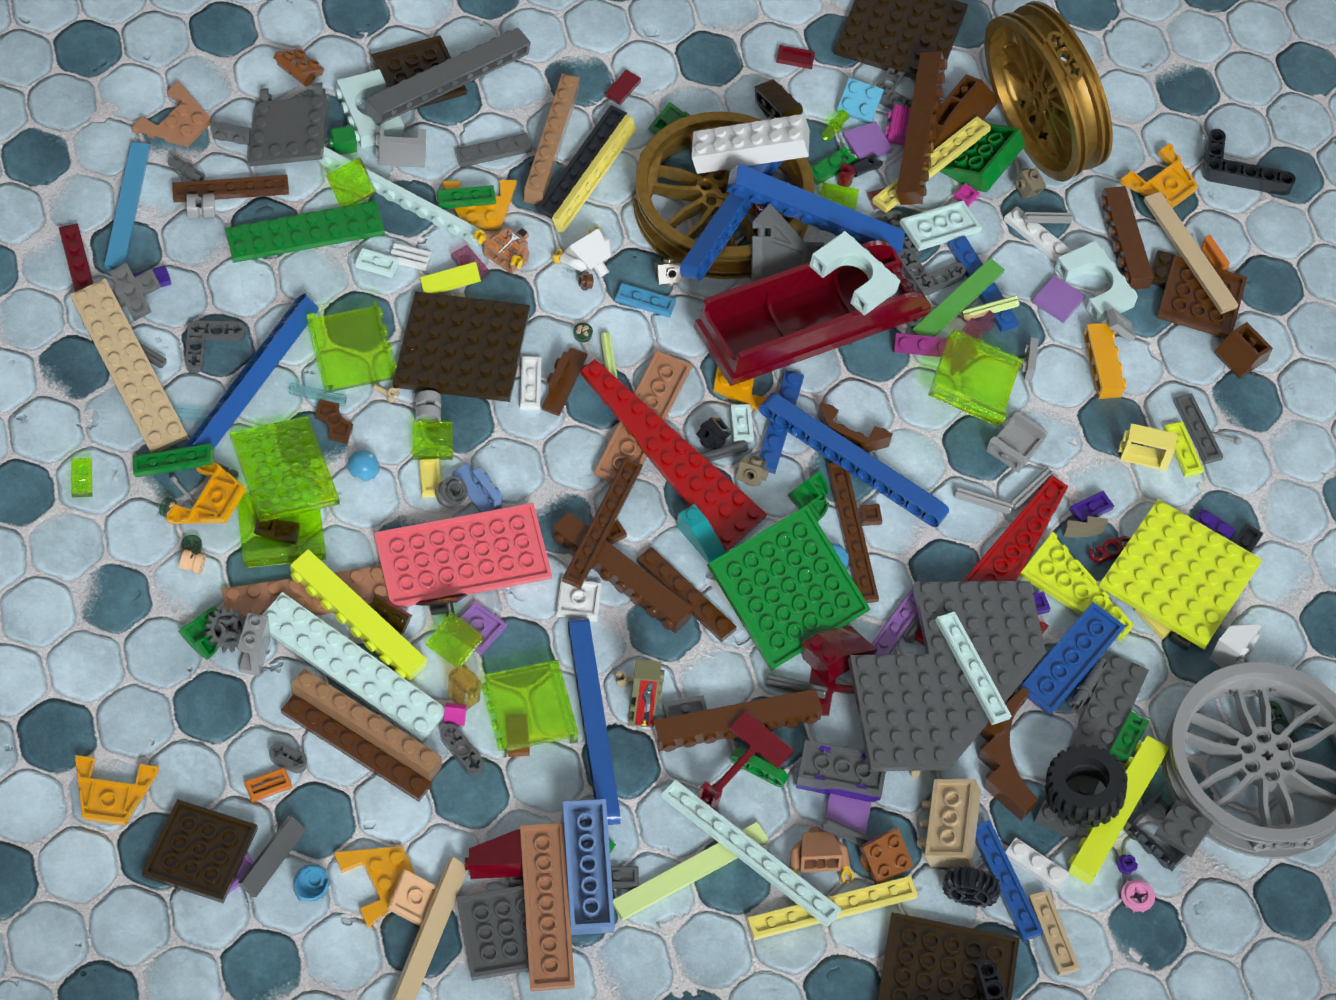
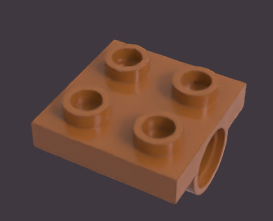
(299, 65)
(885, 856)

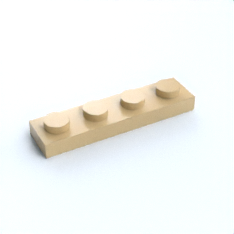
(1054, 933)

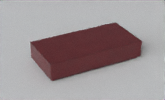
(795, 57)
(623, 87)

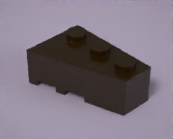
(776, 101)

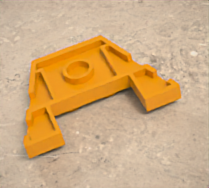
(1173, 182)
(486, 216)
(740, 392)
(214, 503)
(111, 800)
(383, 870)

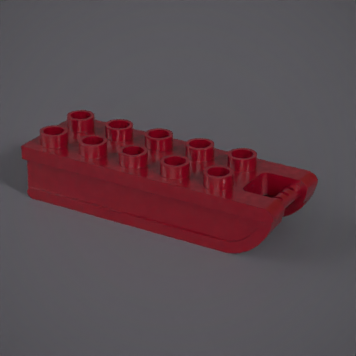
(799, 316)

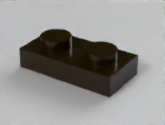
(1161, 268)
(391, 613)

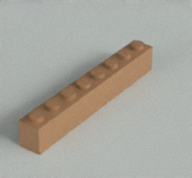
(551, 139)
(366, 724)

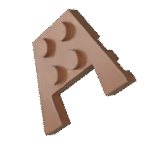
(182, 124)

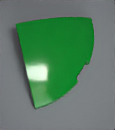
(667, 116)
(813, 494)
(195, 634)

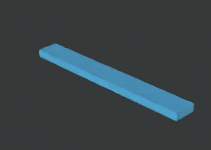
(127, 205)

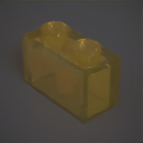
(464, 686)

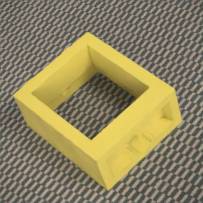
(1145, 455)

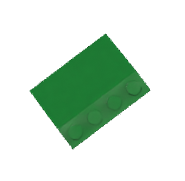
(986, 158)

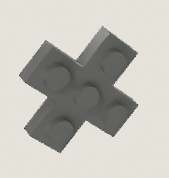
(131, 289)

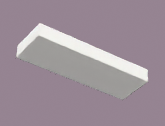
(530, 383)

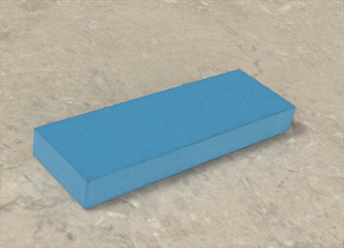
(645, 300)

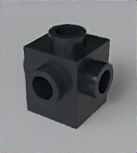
(713, 433)

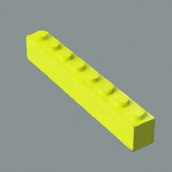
(357, 615)
(1102, 838)

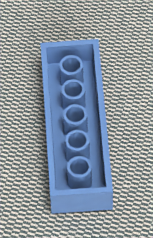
(588, 867)

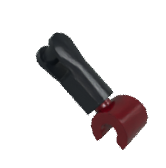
(848, 172)

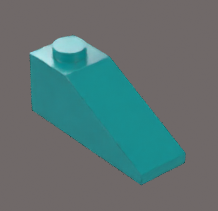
(700, 533)

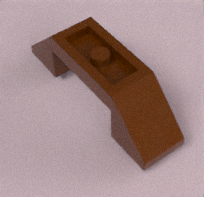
(878, 439)

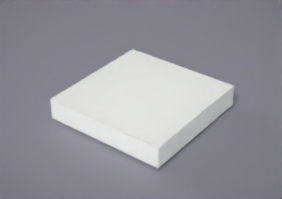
(579, 603)

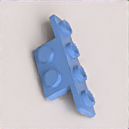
(480, 488)

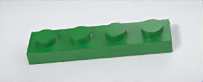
(173, 460)

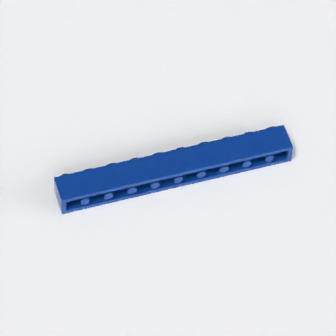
(811, 208)

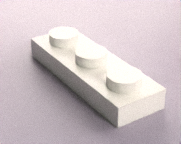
(1036, 864)

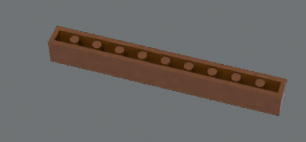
(921, 128)

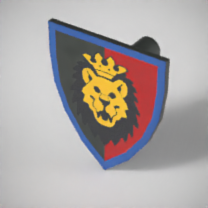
(447, 609)

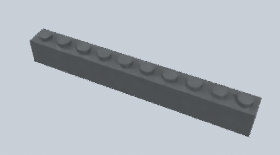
(447, 76)

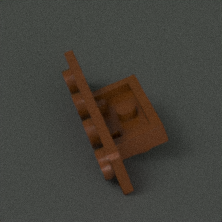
(563, 380)

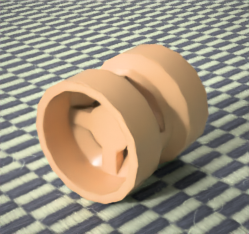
(192, 561)

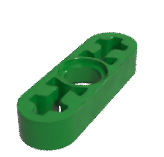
(761, 768)

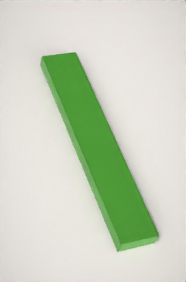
(959, 299)

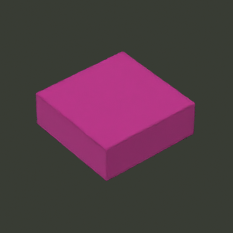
(966, 194)
(455, 714)

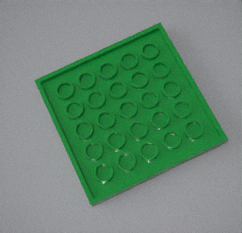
(788, 586)

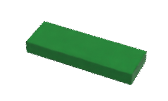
(466, 197)

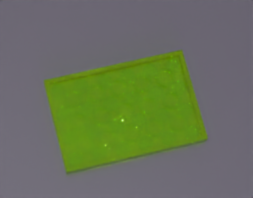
(284, 468)

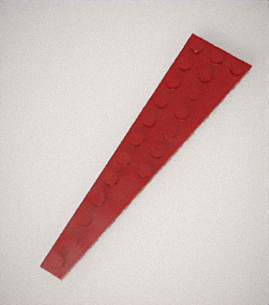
(689, 473)
(1014, 547)

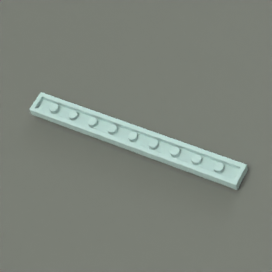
(409, 200)
(751, 853)

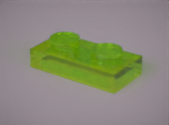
(81, 477)

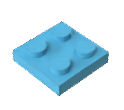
(860, 100)

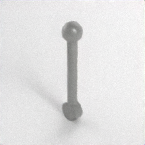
(1237, 440)
(173, 479)

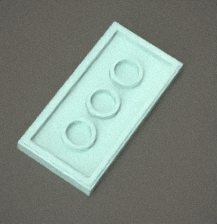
(940, 225)

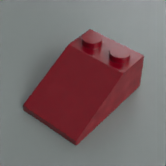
(830, 650)

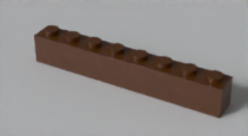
(627, 576)
(714, 723)

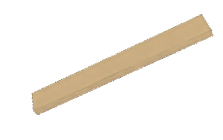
(1191, 252)
(430, 931)

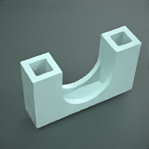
(353, 92)
(847, 251)
(1093, 260)

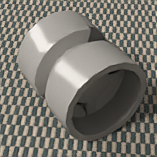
(208, 206)
(428, 406)

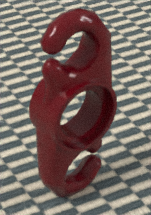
(1105, 555)

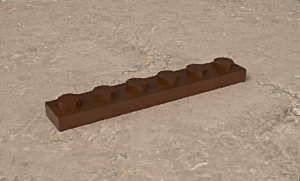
(233, 187)
(703, 609)

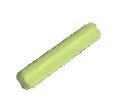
(996, 306)
(608, 353)

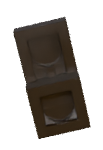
(278, 530)

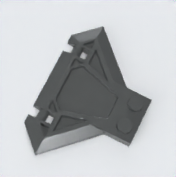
(780, 249)

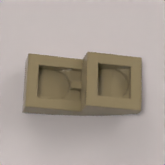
(1091, 527)

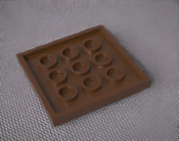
(1190, 306)

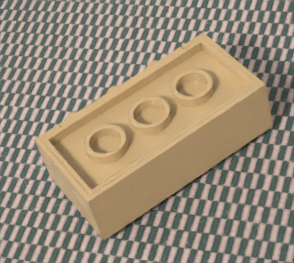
(951, 823)

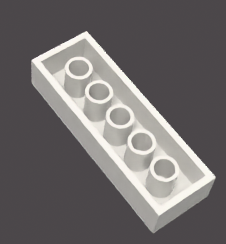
(750, 143)

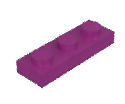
(919, 345)

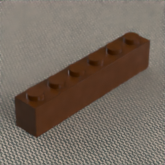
(1126, 237)

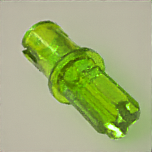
(835, 125)

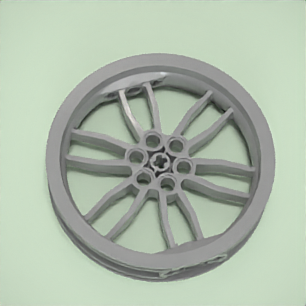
(1262, 758)

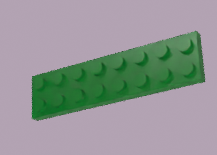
(304, 231)

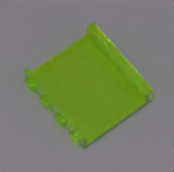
(351, 348)
(975, 377)
(261, 551)
(529, 706)

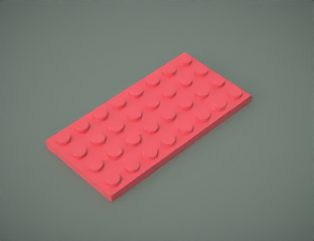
(462, 555)

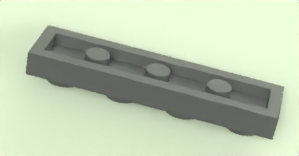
(493, 150)

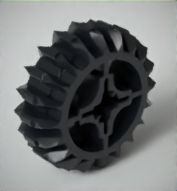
(971, 886)

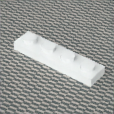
(1037, 235)

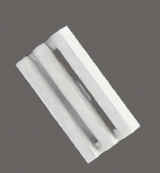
(411, 254)

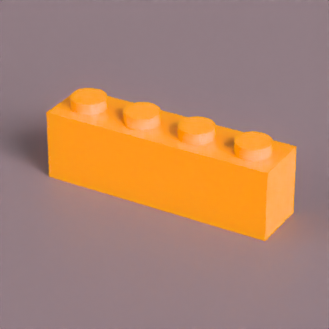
(1104, 361)

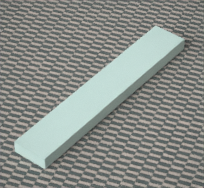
(973, 668)

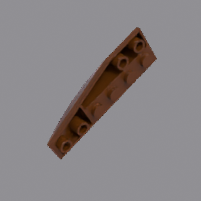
(962, 105)

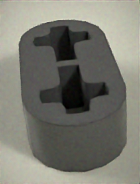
(288, 757)

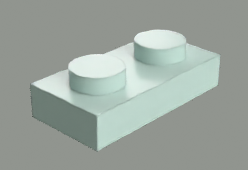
(377, 263)
(742, 423)

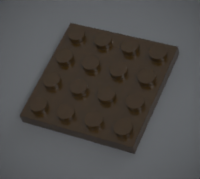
(408, 60)
(200, 851)

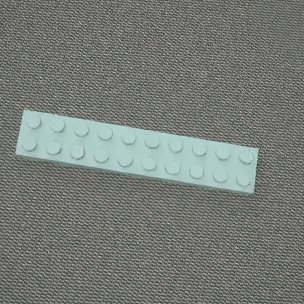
(353, 668)

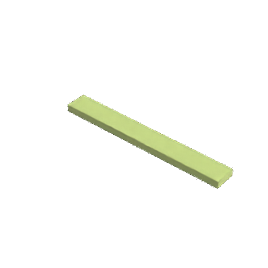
(680, 876)

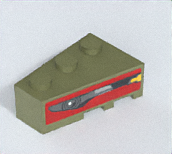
(645, 692)

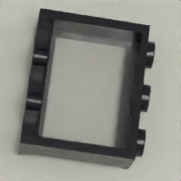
(1143, 828)

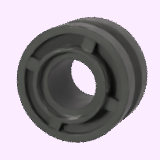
(458, 489)

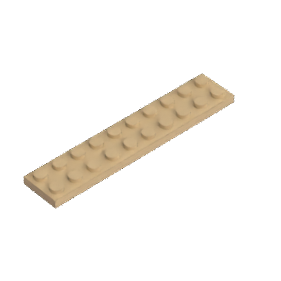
(128, 366)

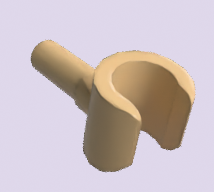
(392, 391)
(626, 679)

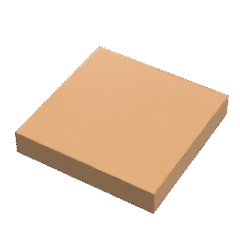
(411, 897)

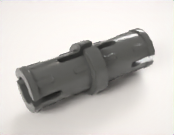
(185, 168)

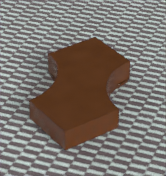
(338, 427)

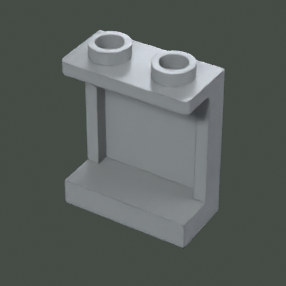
(401, 150)
(1017, 442)
(254, 643)

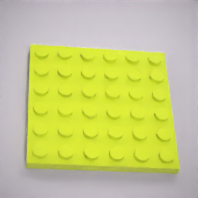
(1180, 573)

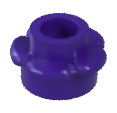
(1127, 869)

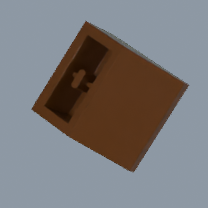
(1244, 350)

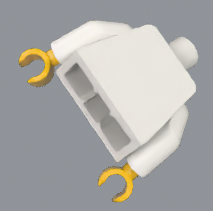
(587, 253)

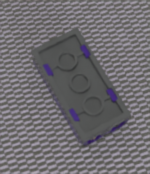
(838, 772)

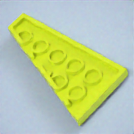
(1069, 582)

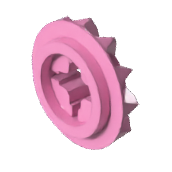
(1141, 888)

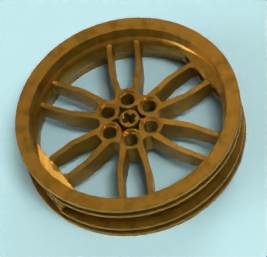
(1066, 108)
(706, 191)

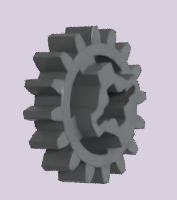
(220, 626)

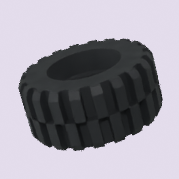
(1089, 762)

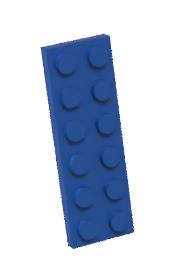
(1072, 658)

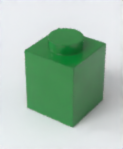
(343, 140)

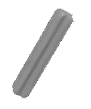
(1047, 217)
(1035, 485)
(983, 500)

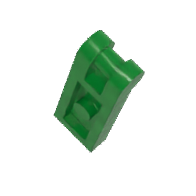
(831, 165)
(1129, 736)

